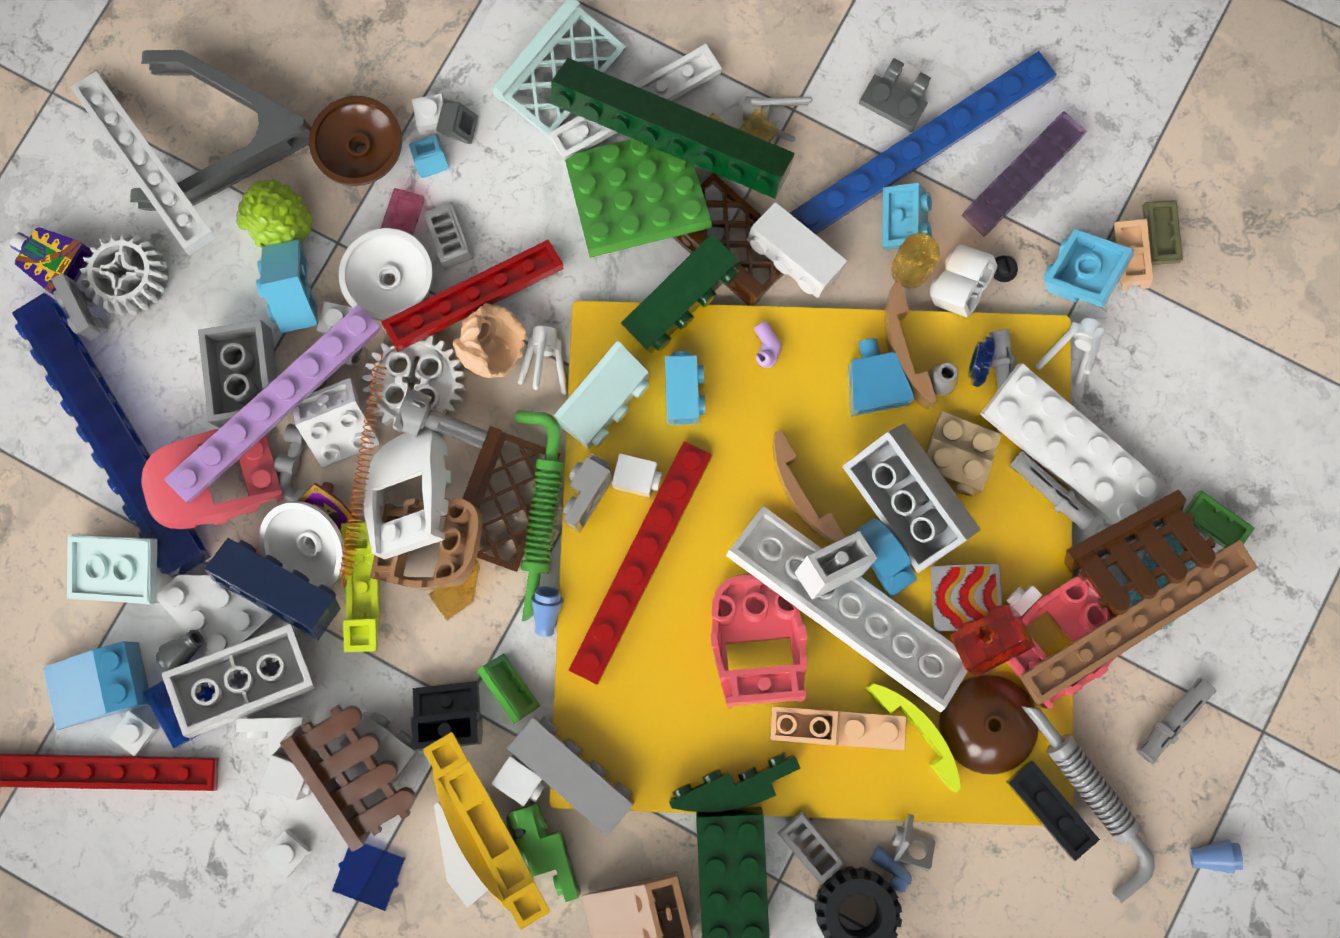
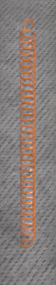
(359, 477)

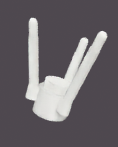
(1087, 338)
(543, 344)

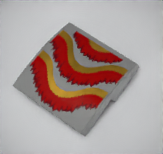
(964, 593)

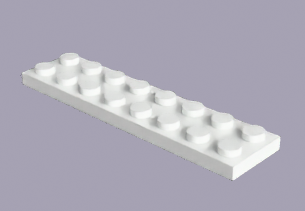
(853, 612)

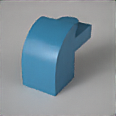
(892, 561)

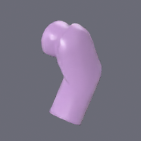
(770, 345)

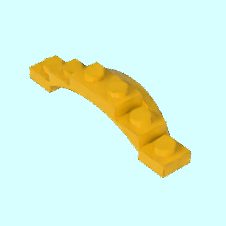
(483, 833)

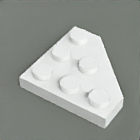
(213, 611)

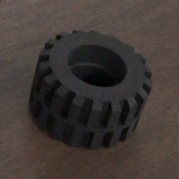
(855, 881)

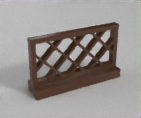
(744, 285)
(480, 480)

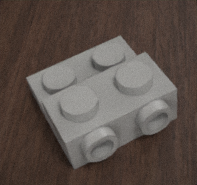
(589, 482)

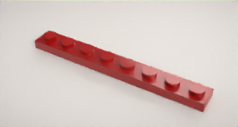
(640, 563)

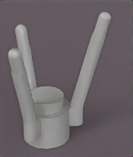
(764, 104)

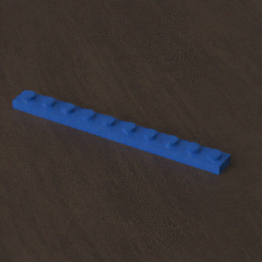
(925, 143)

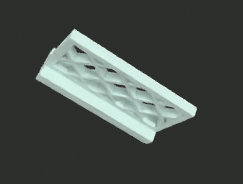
(539, 49)

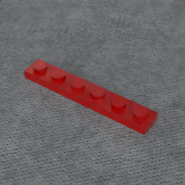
(467, 296)

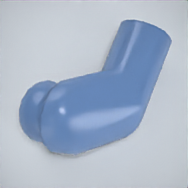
(901, 876)

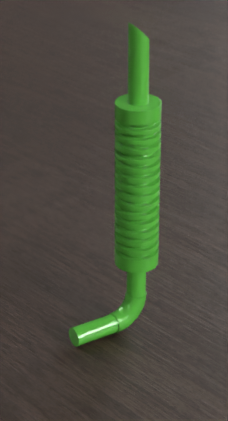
(543, 507)

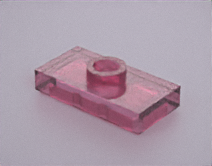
(403, 211)

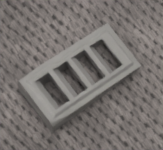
(453, 257)
(826, 871)

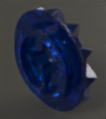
(981, 361)

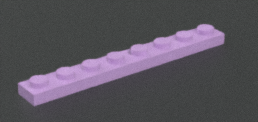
(272, 404)

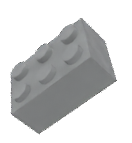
(235, 366)

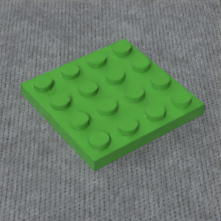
(634, 196)

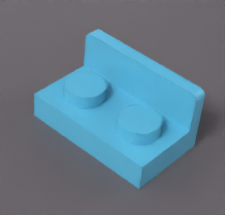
(904, 213)

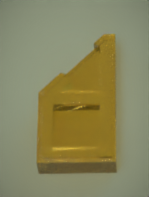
(455, 599)

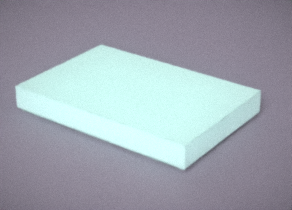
(112, 568)

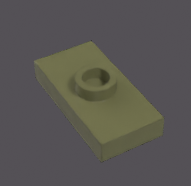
(1163, 231)

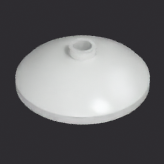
(373, 260)
(289, 535)

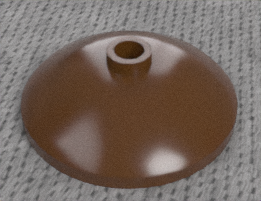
(346, 126)
(967, 729)

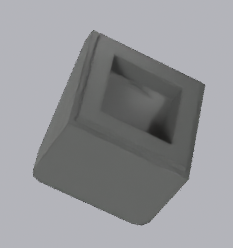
(457, 122)

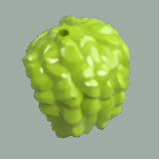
(273, 214)

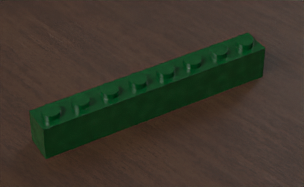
(671, 128)

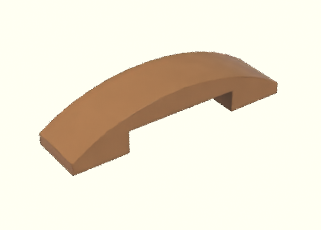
(896, 310)
(784, 456)

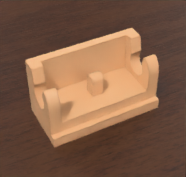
(1135, 236)

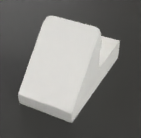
(275, 726)

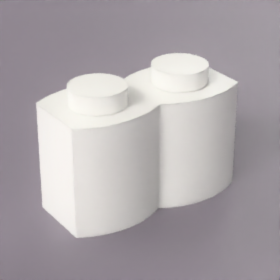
(963, 280)

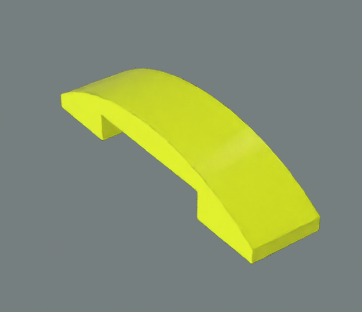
(362, 594)
(944, 764)

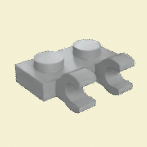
(76, 304)

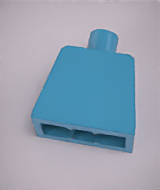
(877, 381)

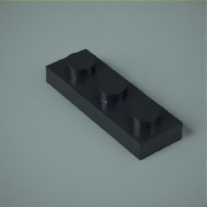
(1052, 810)

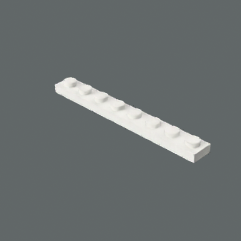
(143, 163)

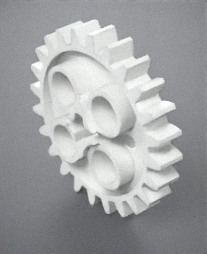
(442, 383)

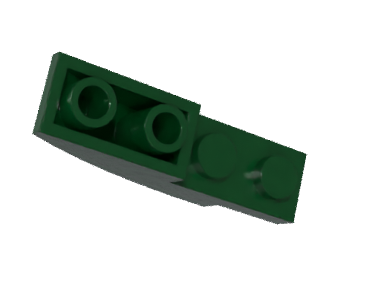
(722, 794)

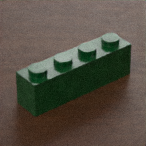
(681, 294)

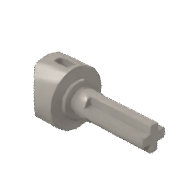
(416, 414)

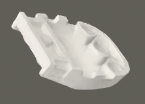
(397, 462)

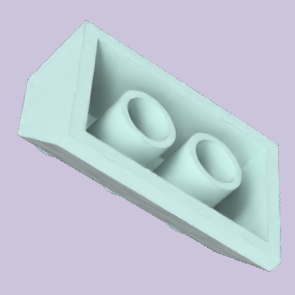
(603, 396)

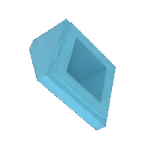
(428, 156)

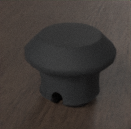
(1006, 268)

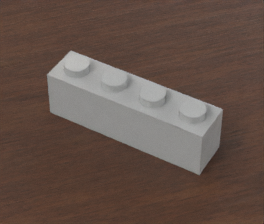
(571, 775)

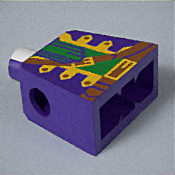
(49, 255)

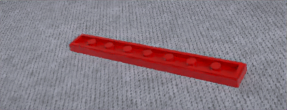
(109, 772)

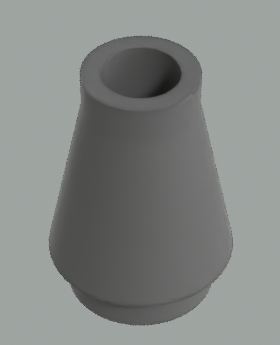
(179, 650)

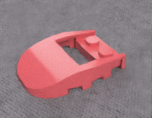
(175, 513)
(753, 612)
(1076, 613)

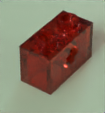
(1007, 642)

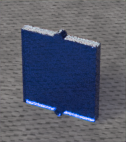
(369, 875)

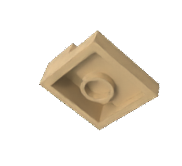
(962, 452)

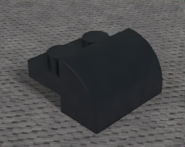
(446, 710)

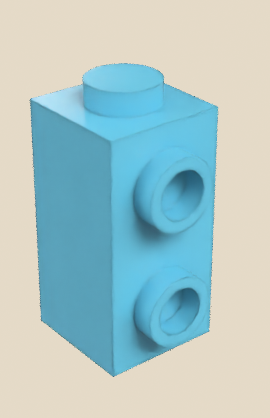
(682, 388)

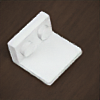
(333, 423)

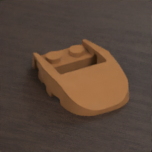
(456, 552)

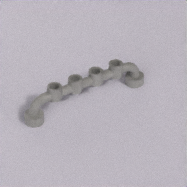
(290, 463)

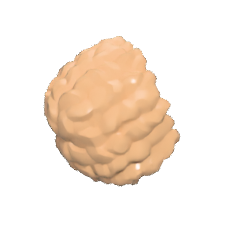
(490, 341)

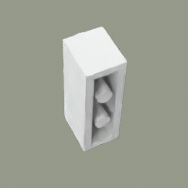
(796, 250)

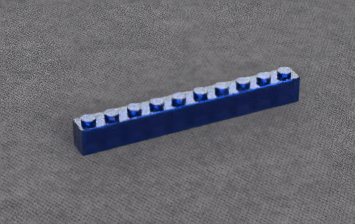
(102, 425)

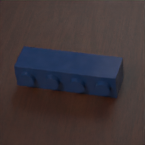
(273, 587)

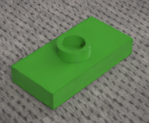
(1217, 520)
(508, 688)

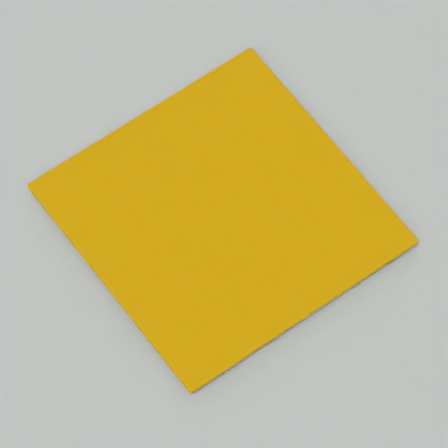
(661, 702)

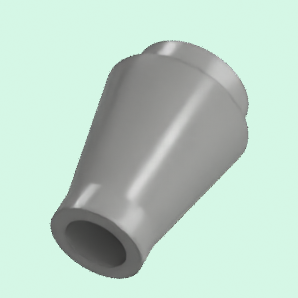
(942, 385)

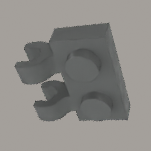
(894, 102)

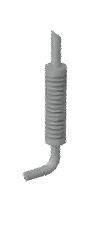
(1099, 798)

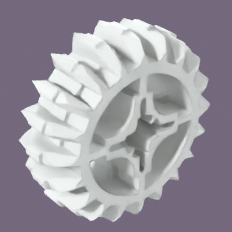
(115, 259)

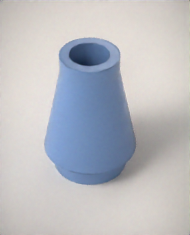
(546, 609)
(1218, 857)

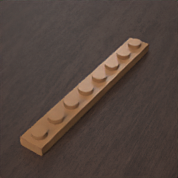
(1137, 624)

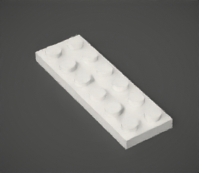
(1070, 446)

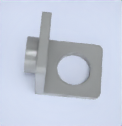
(903, 837)

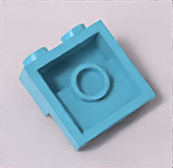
(1087, 268)

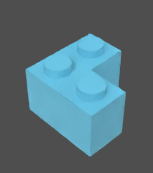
(286, 286)

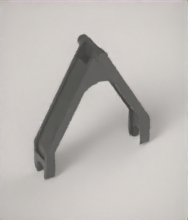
(277, 136)

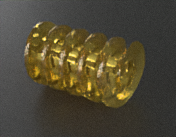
(915, 260)

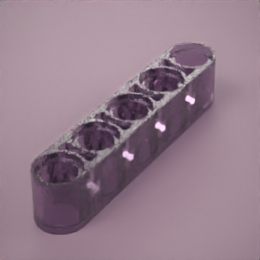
(1024, 173)

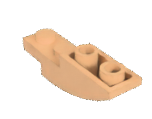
(838, 728)

